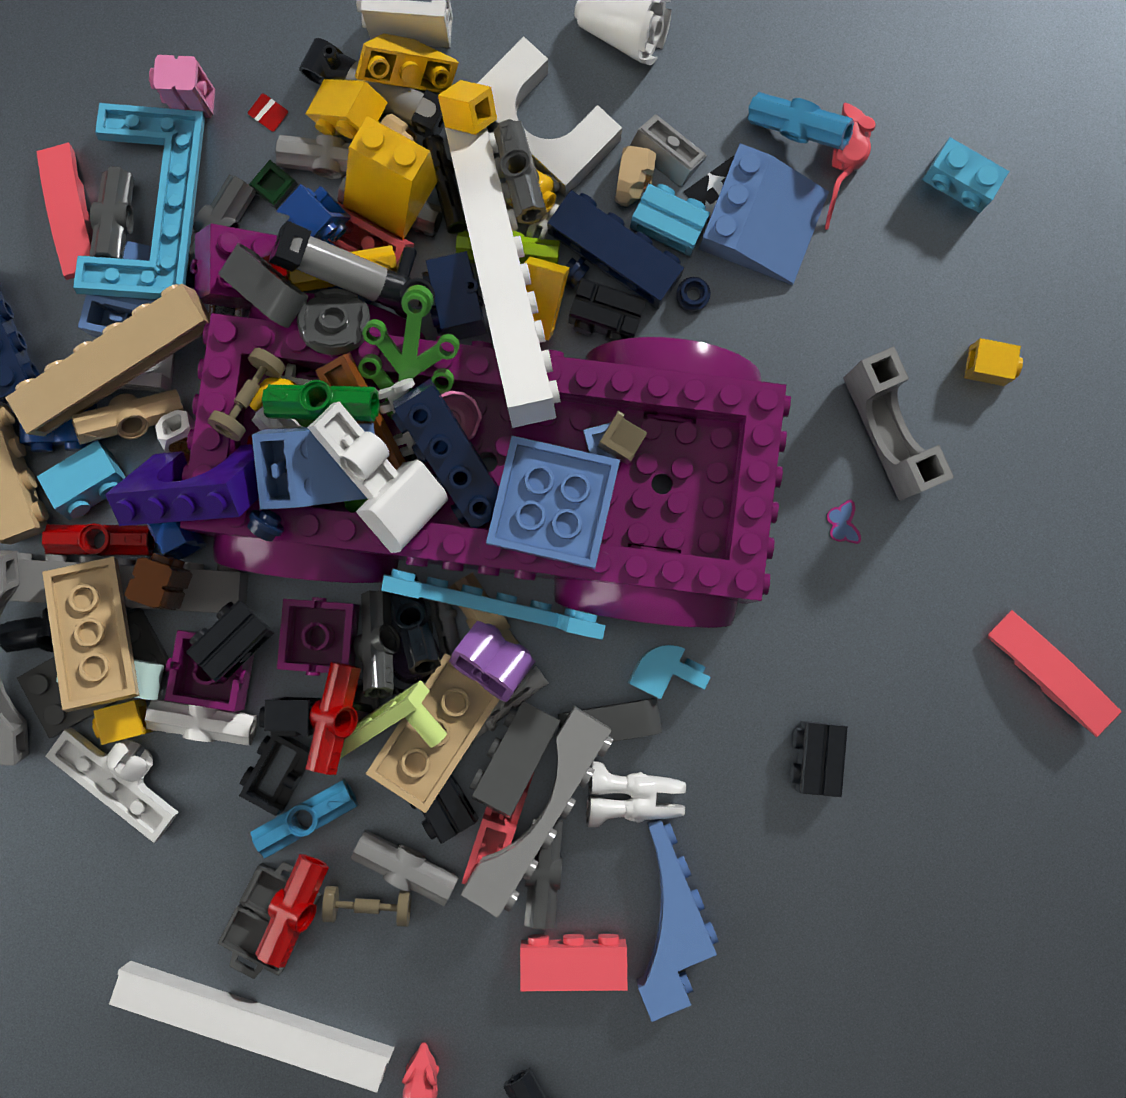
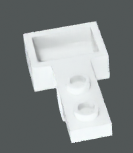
(397, 499)

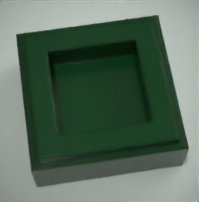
(273, 184)

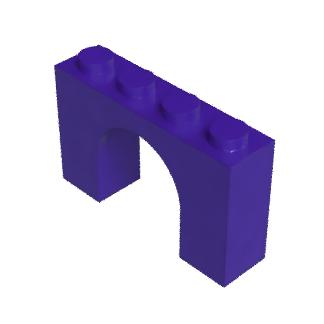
(160, 495)

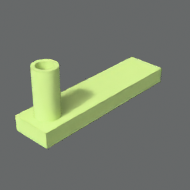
(407, 705)

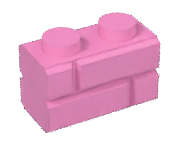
(182, 84)

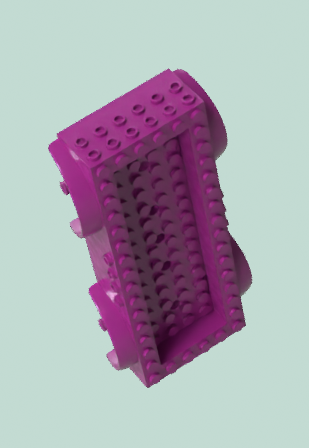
(661, 555)

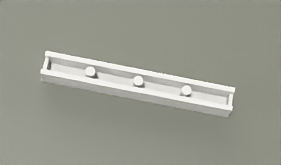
(251, 1025)

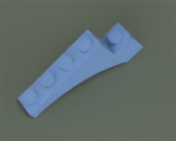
(681, 933)

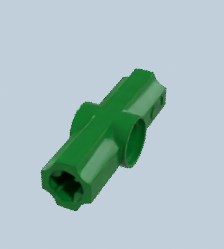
(301, 401)

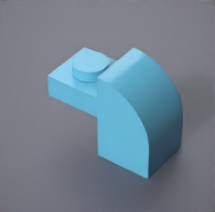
(659, 664)

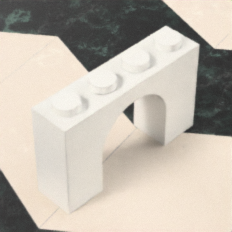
(563, 158)

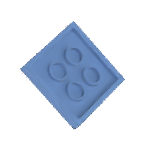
(553, 502)

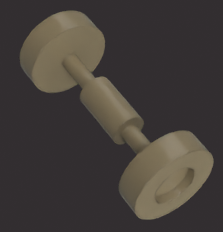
(265, 364)
(370, 906)

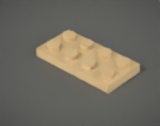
(90, 634)
(408, 763)

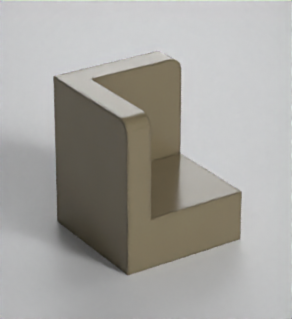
(622, 439)

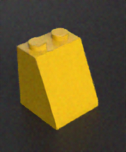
(387, 177)

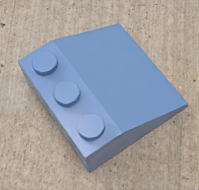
(764, 215)

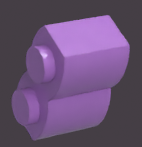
(492, 660)

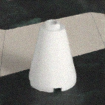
(627, 25)

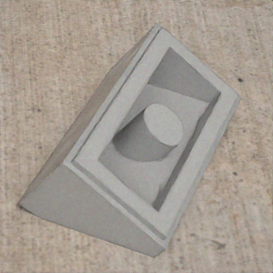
(674, 153)

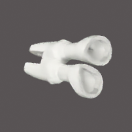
(643, 801)

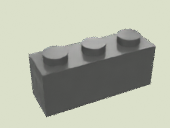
(514, 758)

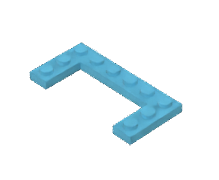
(169, 257)
(471, 597)

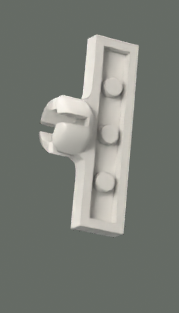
(115, 780)

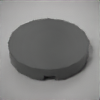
(333, 321)

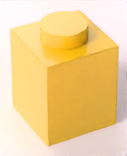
(467, 107)
(993, 362)
(120, 721)

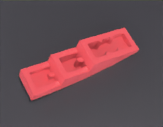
(65, 205)
(1054, 673)
(494, 834)

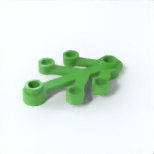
(407, 362)

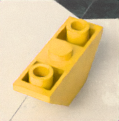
(405, 64)

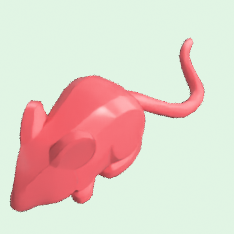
(854, 153)
(421, 1075)

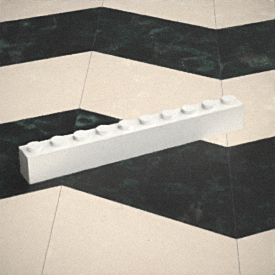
(503, 279)

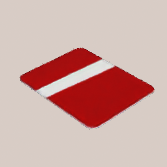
(268, 112)

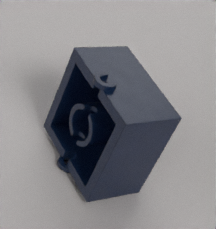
(456, 296)

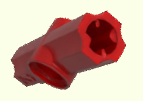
(79, 540)
(333, 718)
(291, 911)

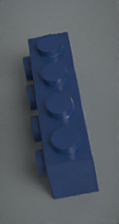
(615, 249)
(14, 359)
(449, 453)

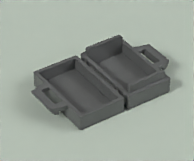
(252, 918)

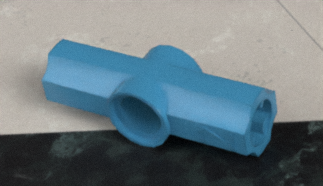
(800, 120)
(286, 829)

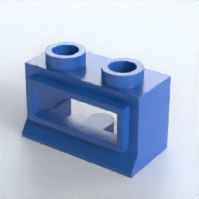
(316, 212)

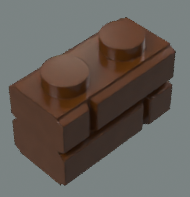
(159, 582)

